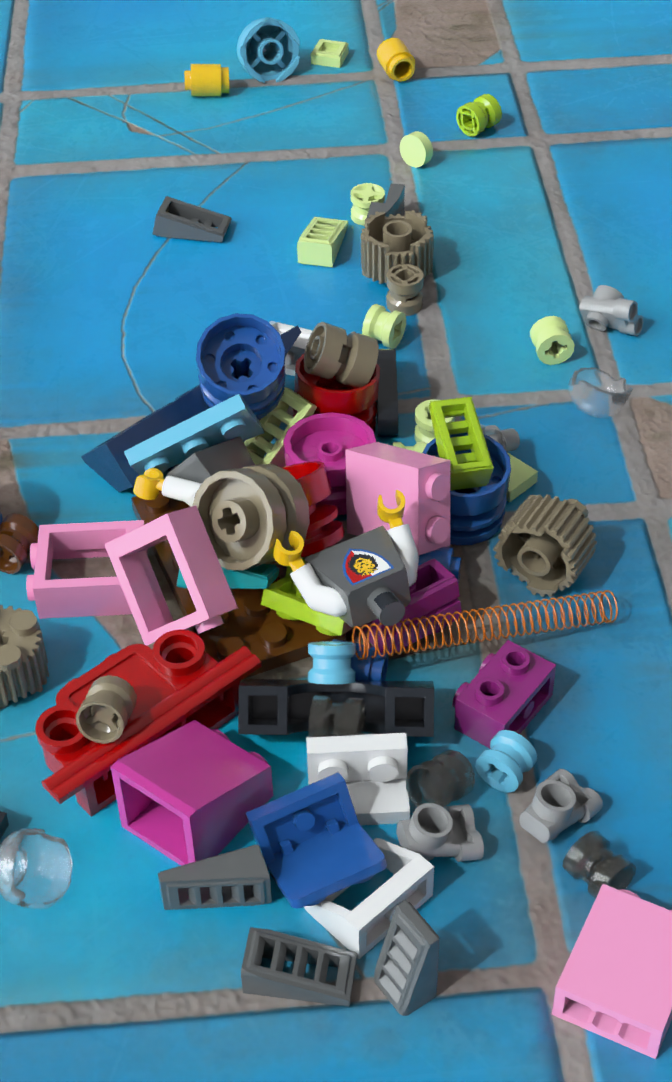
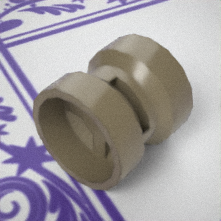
(404, 289)
(106, 709)

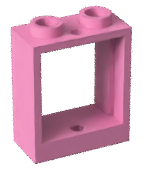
(196, 562)
(79, 595)

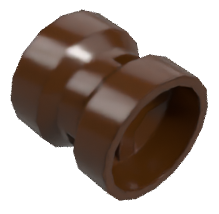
(16, 536)

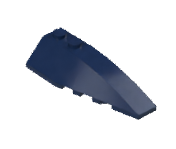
(109, 457)

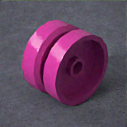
(325, 440)

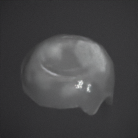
(598, 392)
(34, 869)

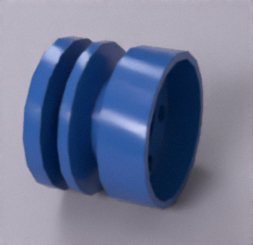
(241, 347)
(479, 510)

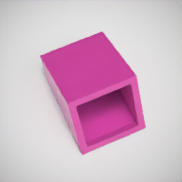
(190, 791)

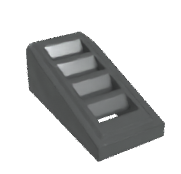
(189, 221)
(218, 881)
(285, 947)
(408, 961)

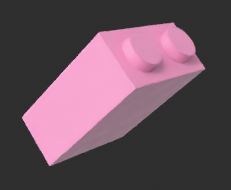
(421, 478)
(620, 972)

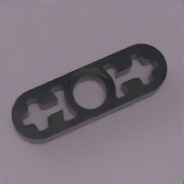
(387, 394)

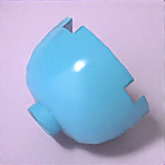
(268, 49)

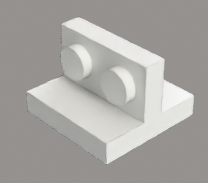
(372, 769)

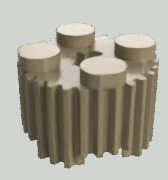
(395, 242)
(546, 543)
(21, 655)

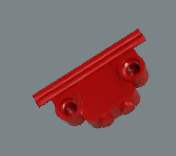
(172, 689)

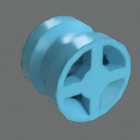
(331, 662)
(506, 761)

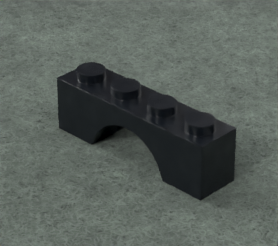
(285, 705)

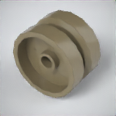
(249, 511)

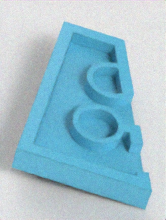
(204, 430)

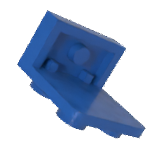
(315, 842)

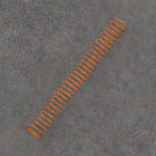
(375, 638)

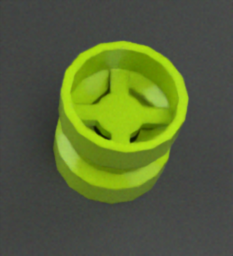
(478, 115)

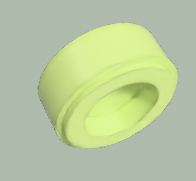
(416, 149)

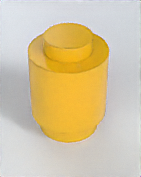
(396, 59)
(207, 79)

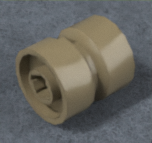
(336, 354)

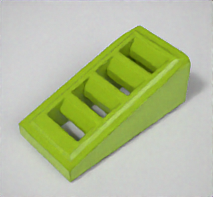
(466, 469)

